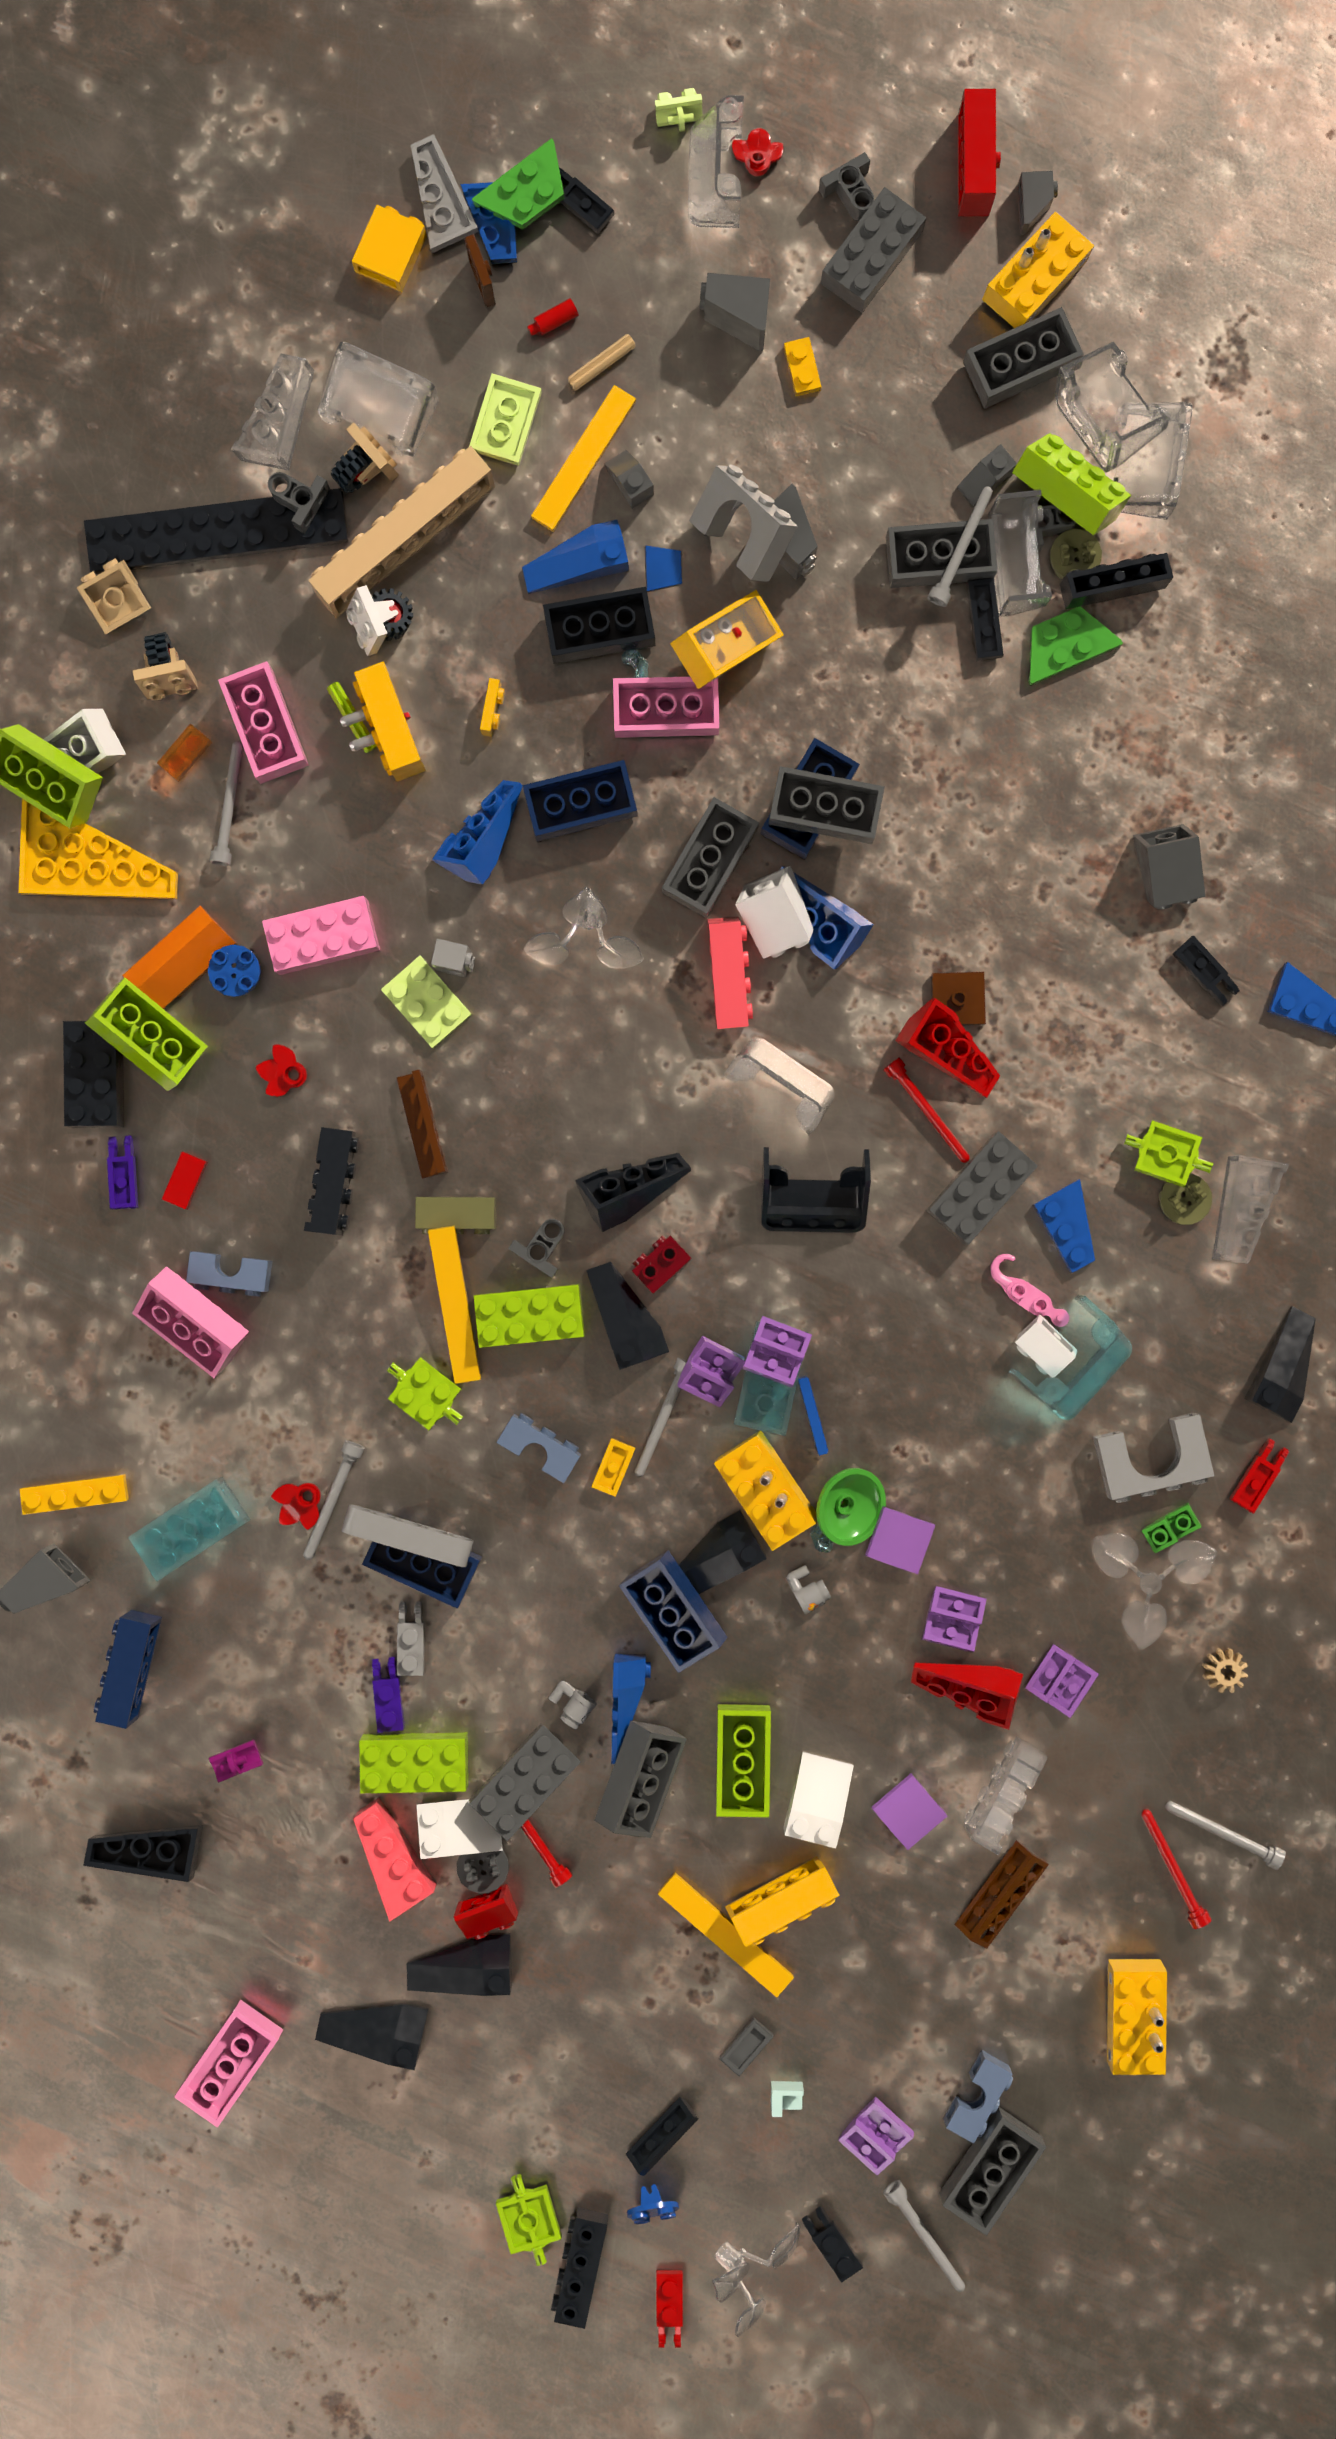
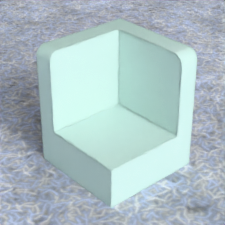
(785, 2096)

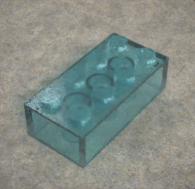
(764, 1402)
(189, 1528)

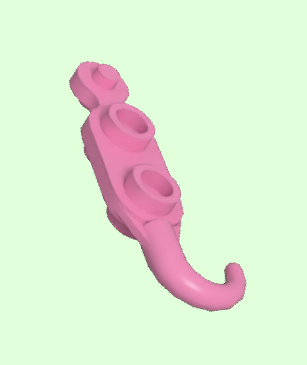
(1027, 1295)

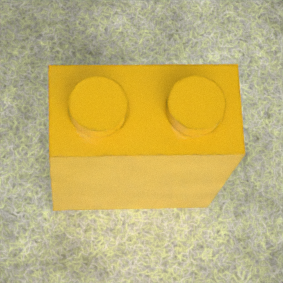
(389, 247)

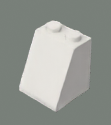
(775, 913)

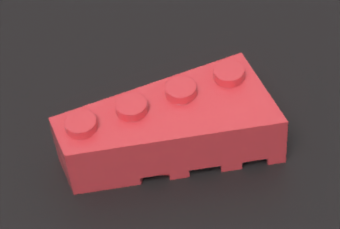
(729, 973)
(393, 1861)

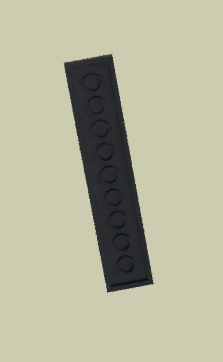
(211, 532)

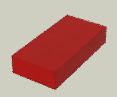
(184, 1180)

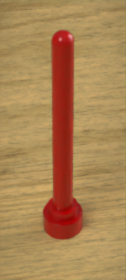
(897, 1071)
(558, 1873)
(1198, 1916)

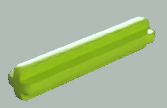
(346, 707)

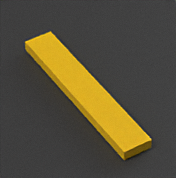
(583, 458)
(454, 1304)
(724, 1934)

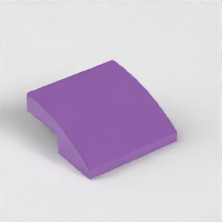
(777, 1351)
(711, 1371)
(900, 1540)
(954, 1619)
(1062, 1681)
(909, 1811)
(876, 2136)

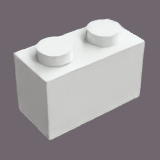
(1045, 1347)

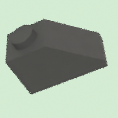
(1035, 196)
(989, 472)
(630, 478)

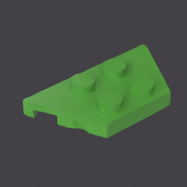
(525, 189)
(1067, 643)

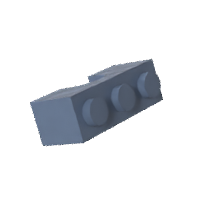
(205, 1271)
(560, 1456)
(970, 2117)

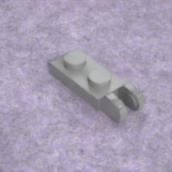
(410, 1642)

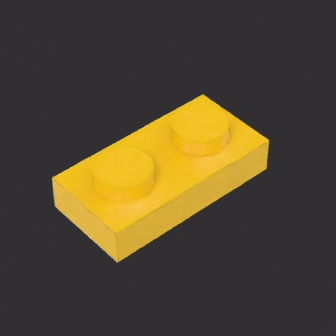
(802, 366)
(494, 696)
(613, 1467)

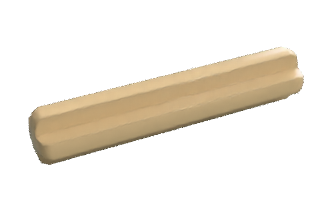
(601, 362)

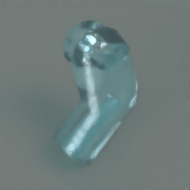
(637, 661)
(820, 1542)

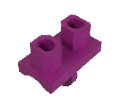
(236, 1760)

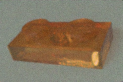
(184, 752)

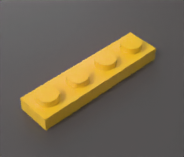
(74, 1494)

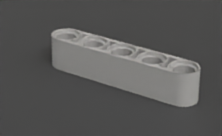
(407, 1535)

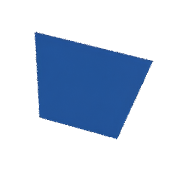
(662, 567)

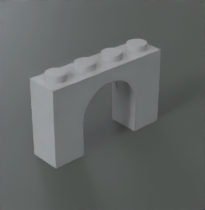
(769, 525)
(1190, 1462)

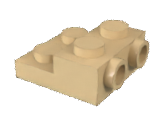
(113, 595)

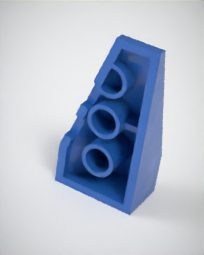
(584, 557)
(478, 844)
(836, 926)
(628, 1685)

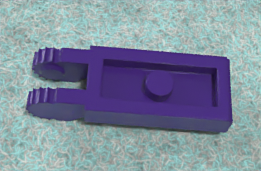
(122, 1175)
(387, 1698)

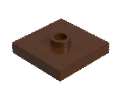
(480, 270)
(963, 994)

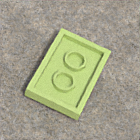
(505, 419)
(426, 1002)

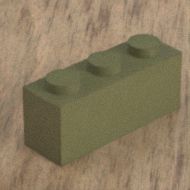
(463, 1212)

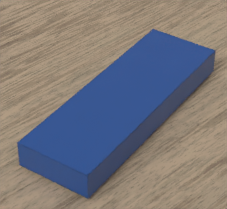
(813, 1416)

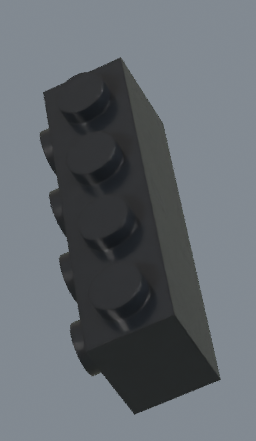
(1116, 580)
(581, 2267)

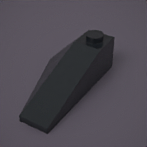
(622, 1193)
(628, 1323)
(1283, 1374)
(722, 1553)
(467, 1968)
(378, 2033)

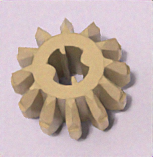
(1228, 1681)

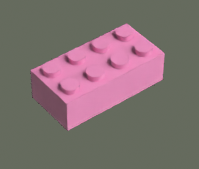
(664, 707)
(263, 722)
(321, 935)
(190, 1322)
(228, 2063)

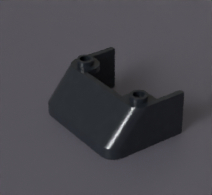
(815, 1203)

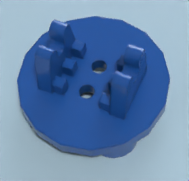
(246, 970)
(652, 2206)

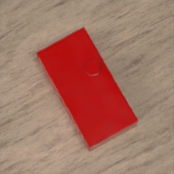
(977, 152)

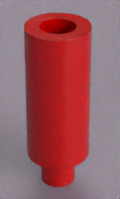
(553, 318)

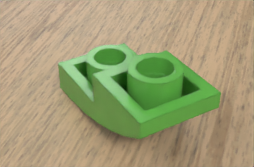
(1171, 1527)

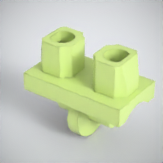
(679, 109)

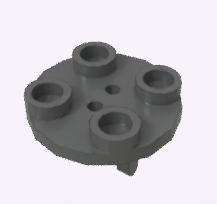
(470, 1871)

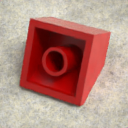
(486, 1912)

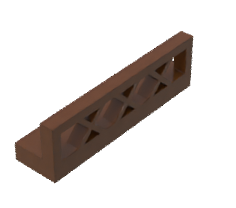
(422, 1124)
(998, 1894)

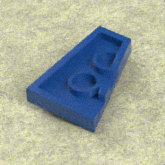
(496, 234)
(1303, 1001)
(1068, 1225)

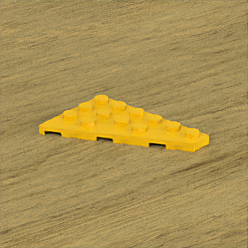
(85, 862)

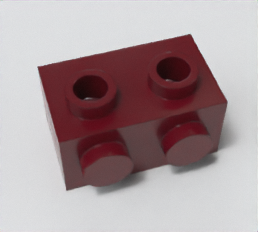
(661, 1263)

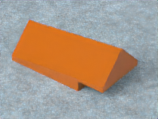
(179, 958)

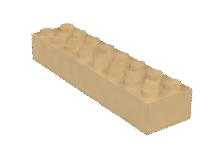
(403, 530)

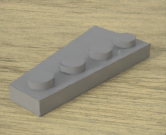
(442, 201)

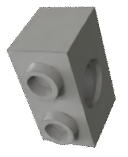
(452, 958)

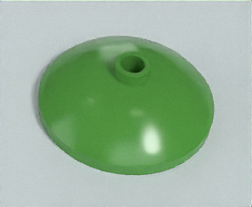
(861, 1506)

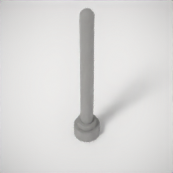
(941, 592)
(221, 853)
(661, 1420)
(351, 1453)
(1271, 1855)
(897, 2195)

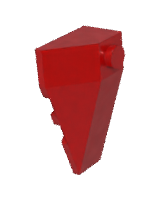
(944, 1043)
(982, 1689)

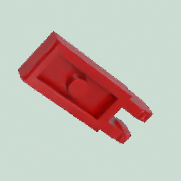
(1258, 1478)
(669, 2304)

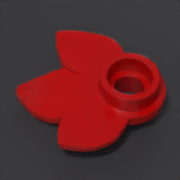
(757, 151)
(278, 1071)
(295, 1506)

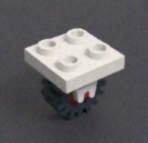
(378, 617)

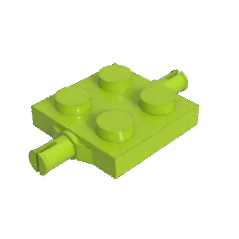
(1168, 1153)
(424, 1393)
(528, 2219)

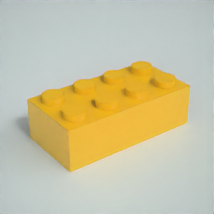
(782, 1902)

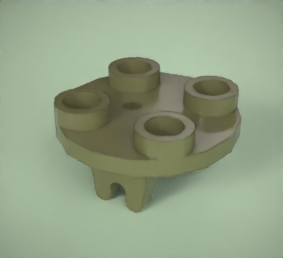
(1063, 556)
(1176, 1206)

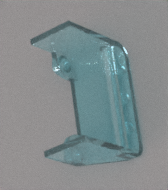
(1070, 1399)

